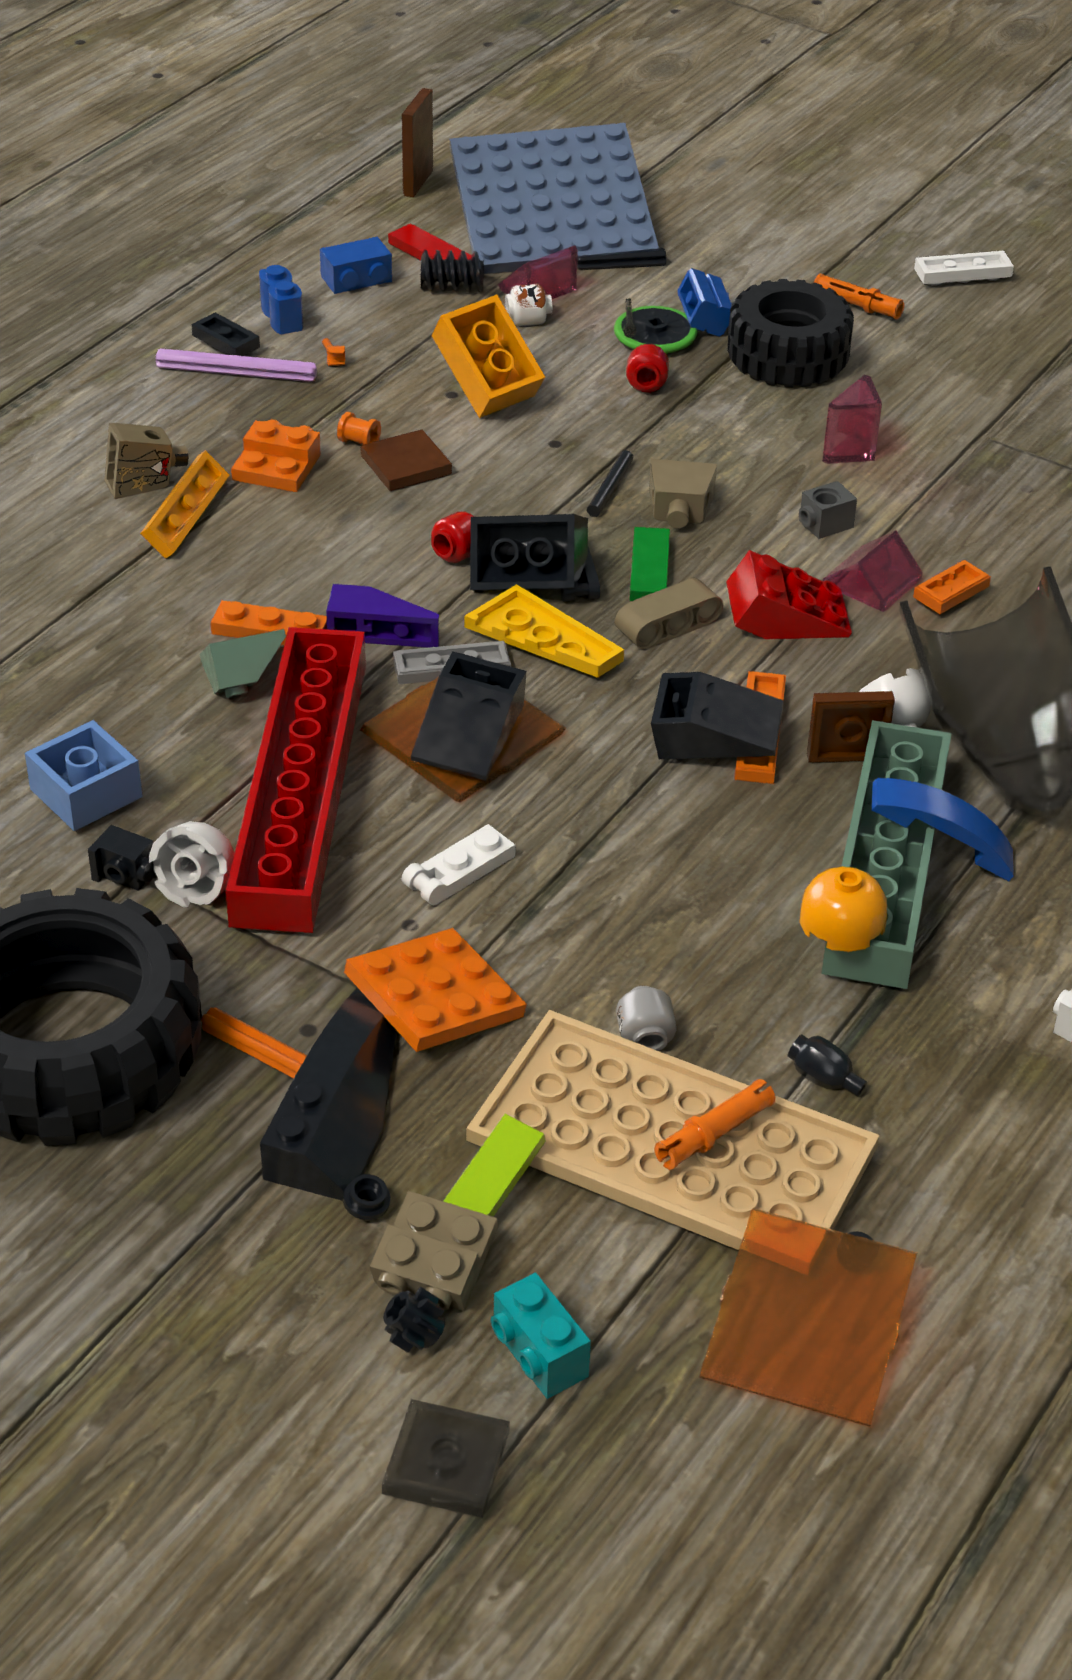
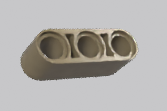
(669, 613)

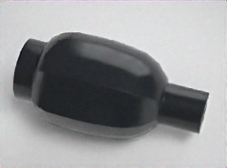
(825, 1064)

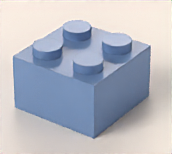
(83, 775)

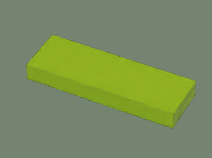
(497, 1167)

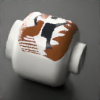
(528, 305)

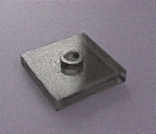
(446, 1458)

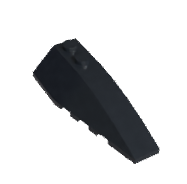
(334, 1104)

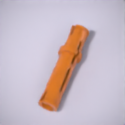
(869, 299)
(702, 1132)

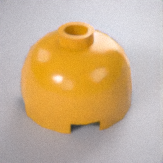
(844, 909)

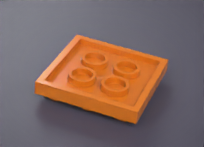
(434, 989)

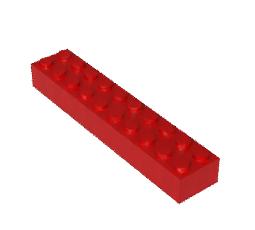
(297, 782)

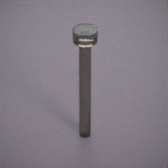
(629, 328)

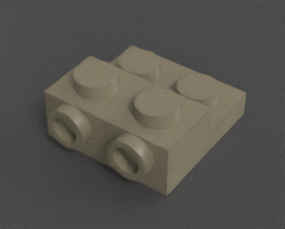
(434, 1249)

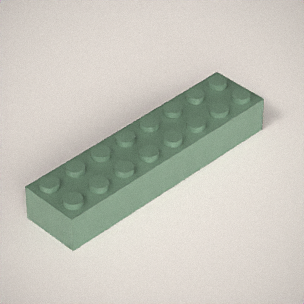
(891, 852)

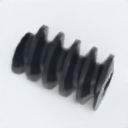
(452, 270)

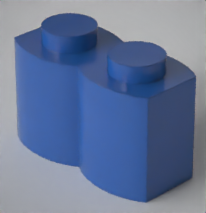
(281, 299)

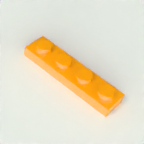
(185, 504)

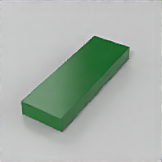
(649, 561)

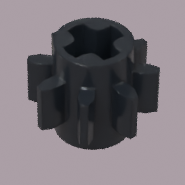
(414, 1319)

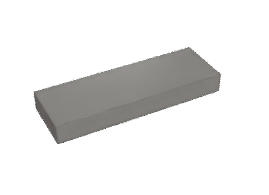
(427, 663)

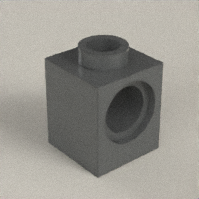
(827, 509)

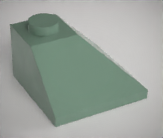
(240, 661)

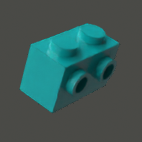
(541, 1335)

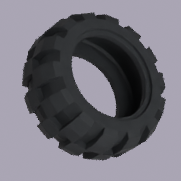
(126, 1065)

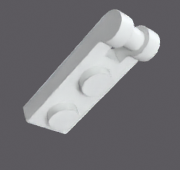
(459, 865)

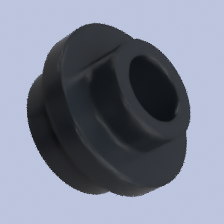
(367, 1187)

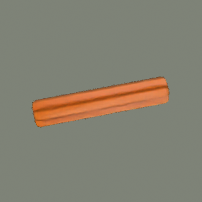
(252, 1041)

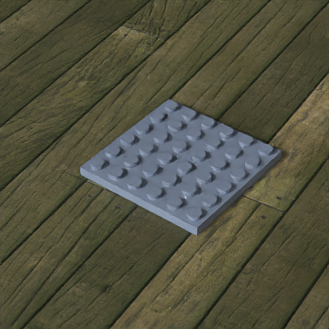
(551, 192)

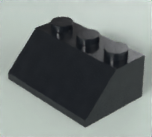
(527, 551)

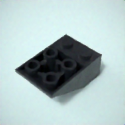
(470, 715)
(713, 718)

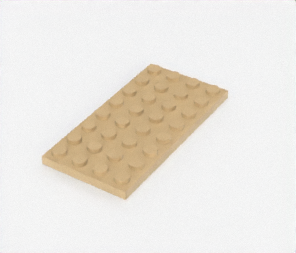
(614, 1099)

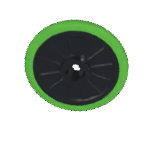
(657, 326)

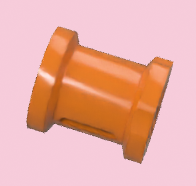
(358, 429)

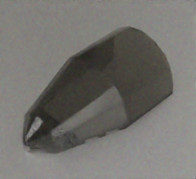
(1008, 697)

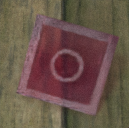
(553, 272)
(853, 424)
(877, 572)

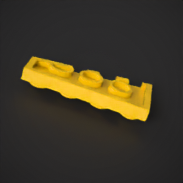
(545, 631)

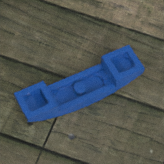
(907, 800)

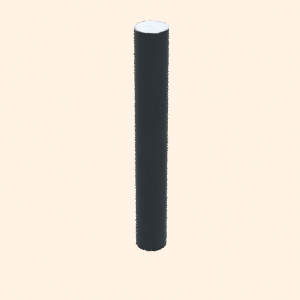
(610, 483)

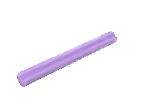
(236, 365)

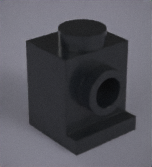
(121, 858)

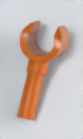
(335, 354)

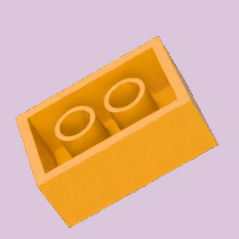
(488, 356)

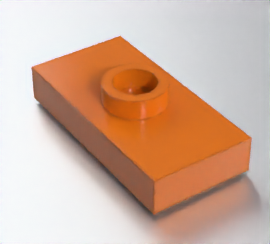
(952, 586)

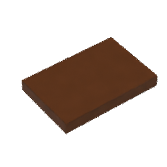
(417, 142)

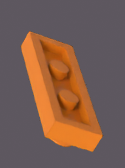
(244, 620)

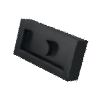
(225, 335)

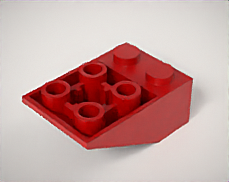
(785, 601)

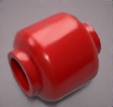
(647, 368)
(452, 537)

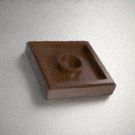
(406, 460)
(843, 724)

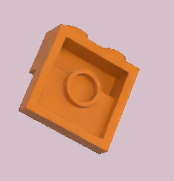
(277, 455)

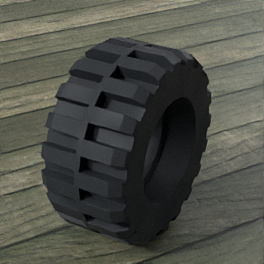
(790, 333)

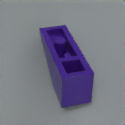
(381, 617)

